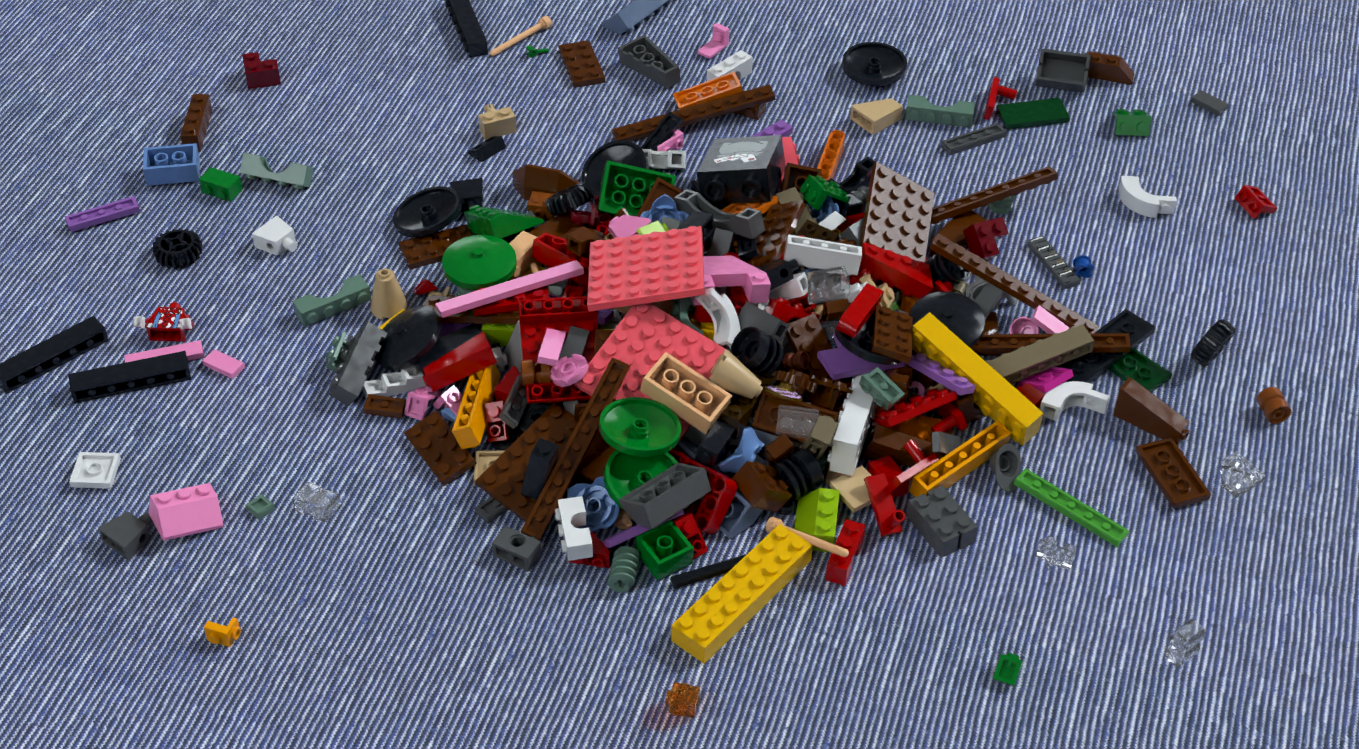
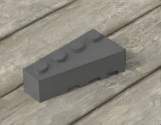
(649, 61)
(356, 363)

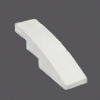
(395, 383)

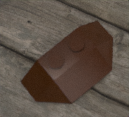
(1109, 68)
(540, 179)

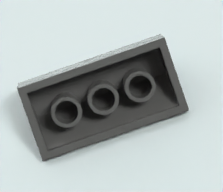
(666, 494)

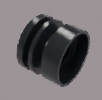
(946, 270)
(757, 351)
(800, 473)

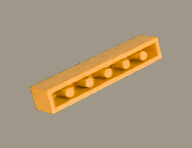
(471, 414)
(961, 460)

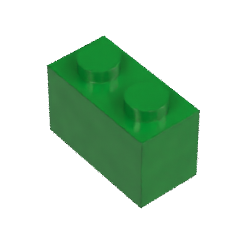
(220, 184)

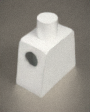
(275, 237)

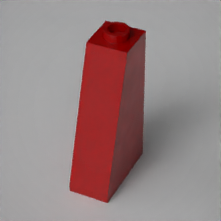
(459, 363)

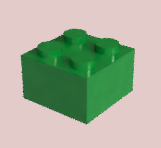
(664, 549)

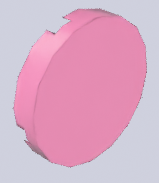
(569, 370)

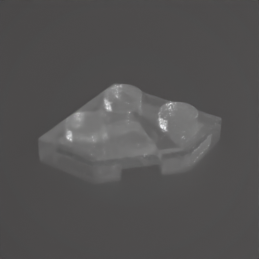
(1239, 475)

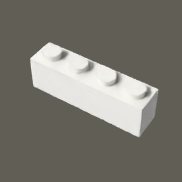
(823, 254)

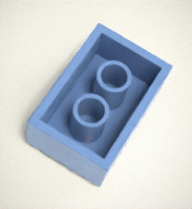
(171, 164)

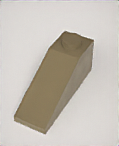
(820, 436)

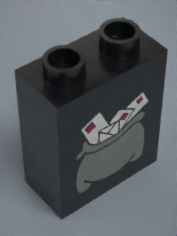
(741, 169)

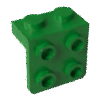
(1132, 123)
(817, 188)

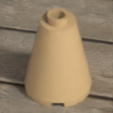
(387, 295)
(734, 376)

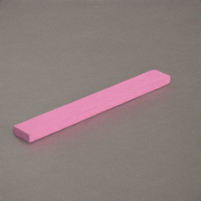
(509, 288)

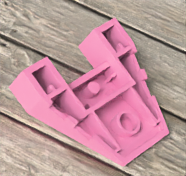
(731, 271)

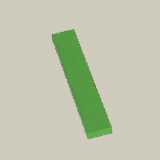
(1071, 507)

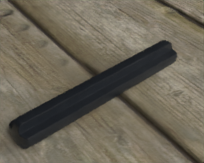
(704, 572)

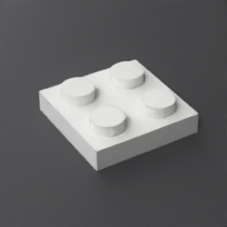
(95, 470)

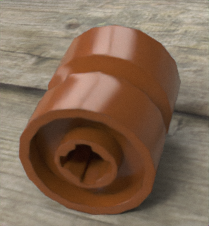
(528, 373)
(1274, 405)

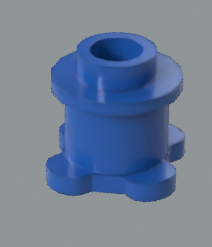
(1083, 266)

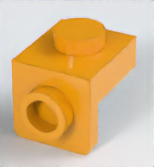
(222, 634)

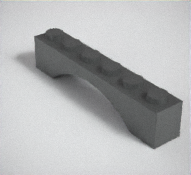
(746, 223)

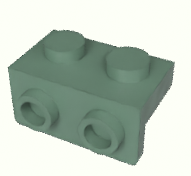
(334, 354)
(881, 388)

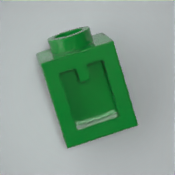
(1008, 669)

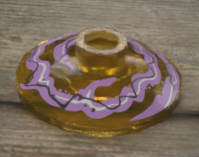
(783, 391)

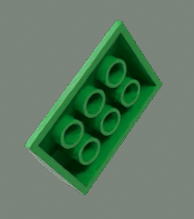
(627, 187)
(498, 221)

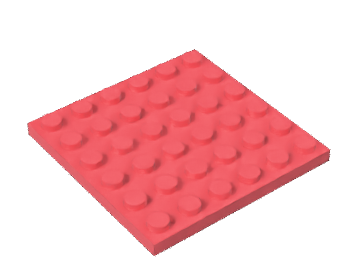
(646, 268)
(641, 342)

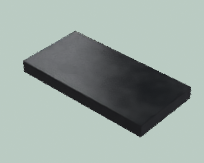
(448, 343)

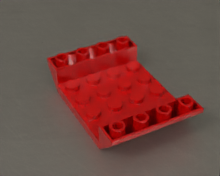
(560, 315)

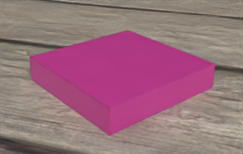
(1048, 379)

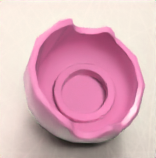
(1024, 326)

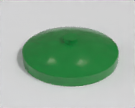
(479, 262)
(640, 427)
(628, 472)

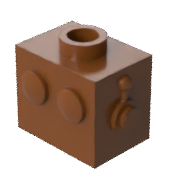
(538, 206)

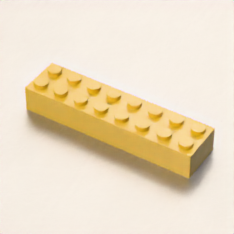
(992, 392)
(741, 593)

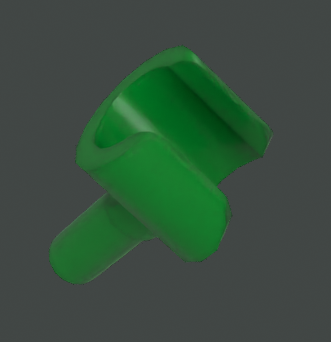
(532, 52)

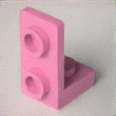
(719, 41)
(674, 143)
(450, 398)
(418, 400)

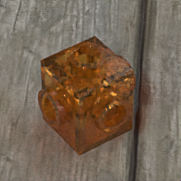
(683, 699)

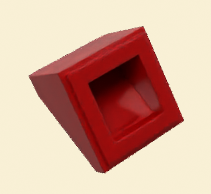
(424, 287)

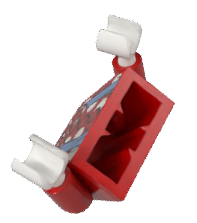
(166, 323)

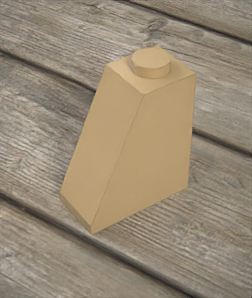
(876, 114)

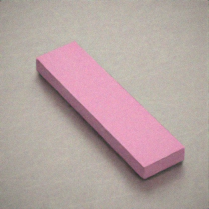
(193, 351)

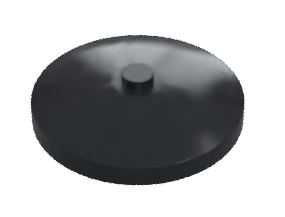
(874, 63)
(616, 151)
(427, 211)
(955, 311)
(409, 337)
(862, 344)

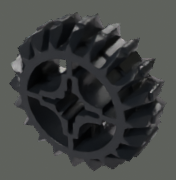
(569, 199)
(177, 248)
(1213, 342)

